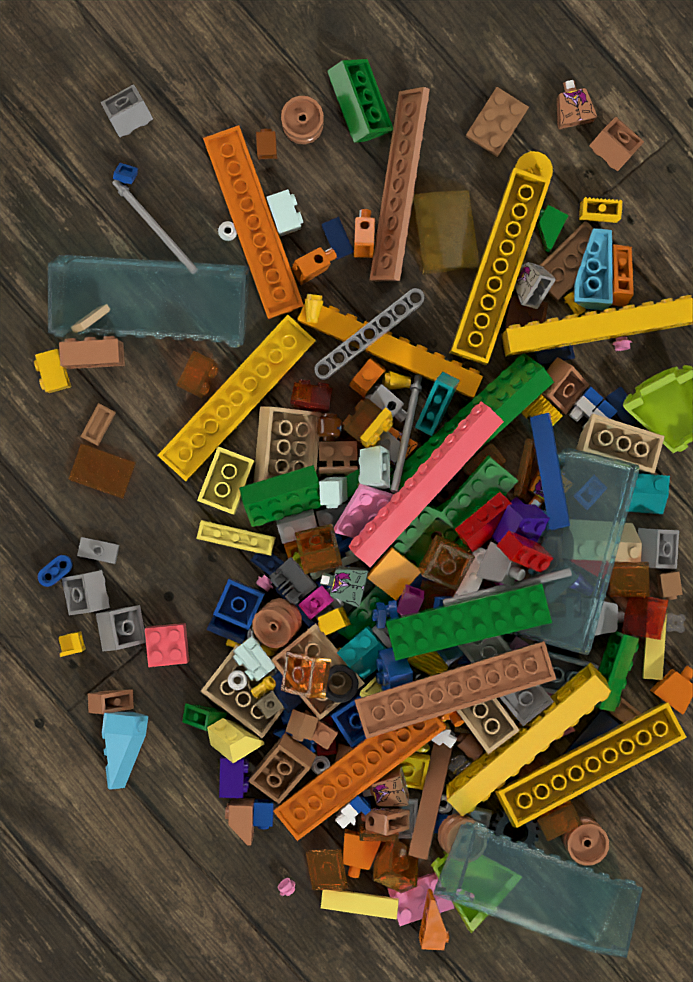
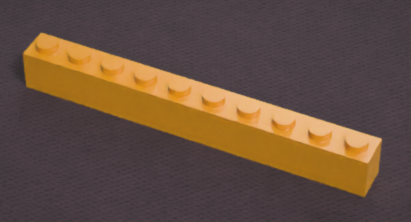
(395, 350)

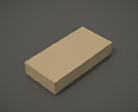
(91, 318)

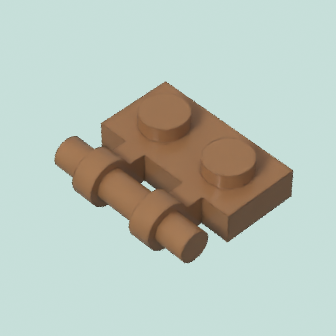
(338, 451)

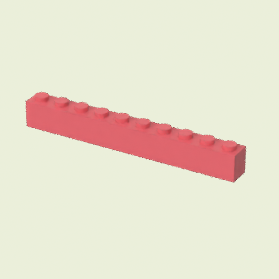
(425, 483)

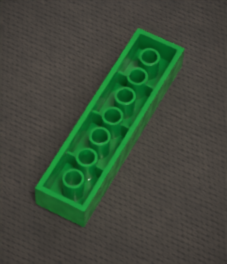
(468, 621)

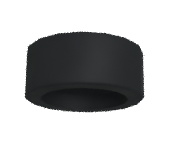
(353, 690)

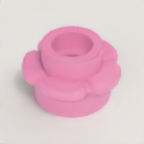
(622, 344)
(264, 583)
(286, 887)

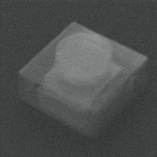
(458, 763)

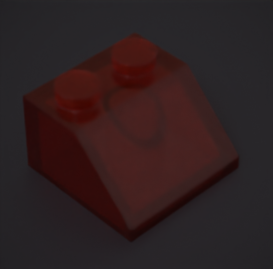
(311, 396)
(645, 617)

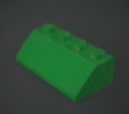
(360, 99)
(615, 666)

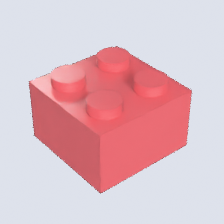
(167, 645)

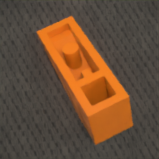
(622, 275)
(432, 929)

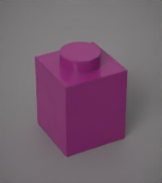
(410, 600)

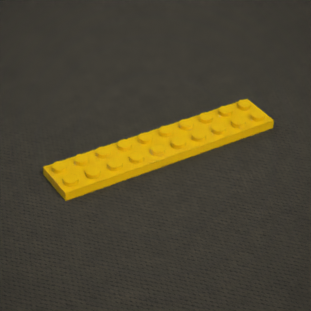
(236, 398)

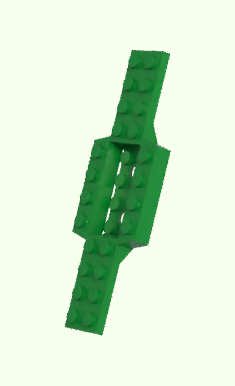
(416, 539)

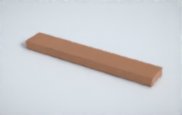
(430, 801)

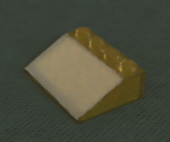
(445, 231)

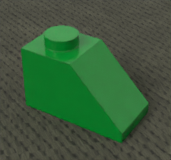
(550, 225)
(202, 716)

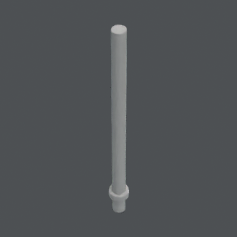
(123, 190)
(415, 389)
(541, 578)

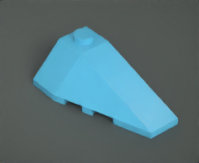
(594, 278)
(123, 739)

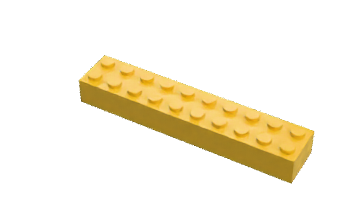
(499, 266)
(598, 327)
(590, 764)
(493, 769)

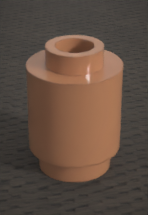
(469, 745)

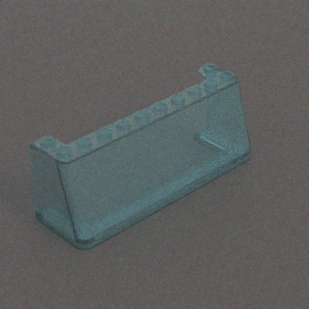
(149, 298)
(597, 505)
(539, 891)

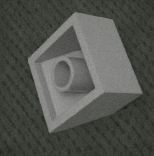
(126, 111)
(294, 523)
(659, 547)
(85, 592)
(121, 628)

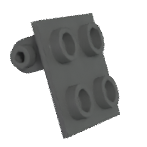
(293, 580)

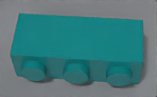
(437, 403)

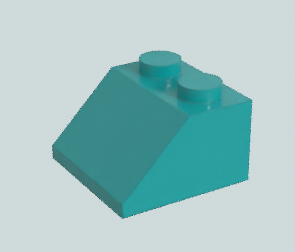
(650, 494)
(362, 652)

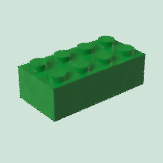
(281, 496)

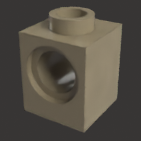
(269, 705)

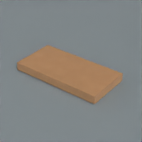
(566, 260)

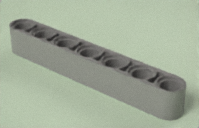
(373, 325)

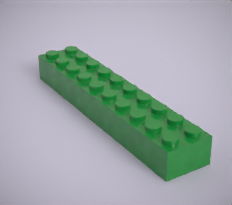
(505, 396)

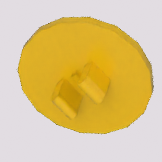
(536, 164)

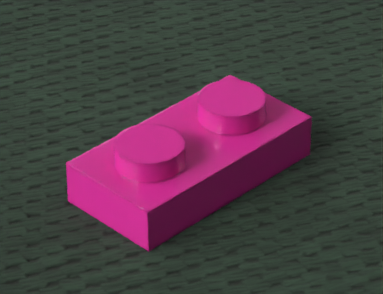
(316, 602)

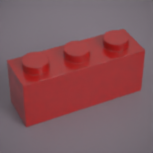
(482, 524)
(525, 551)

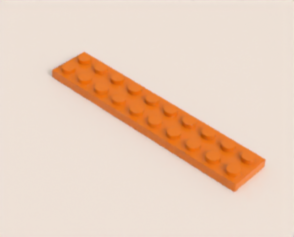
(253, 222)
(353, 775)

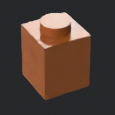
(266, 144)

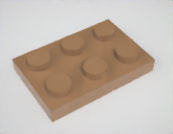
(497, 121)

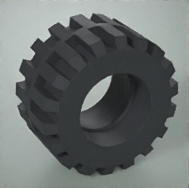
(529, 835)

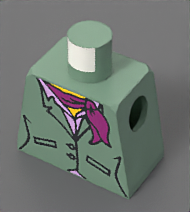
(346, 583)

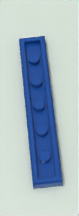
(550, 471)

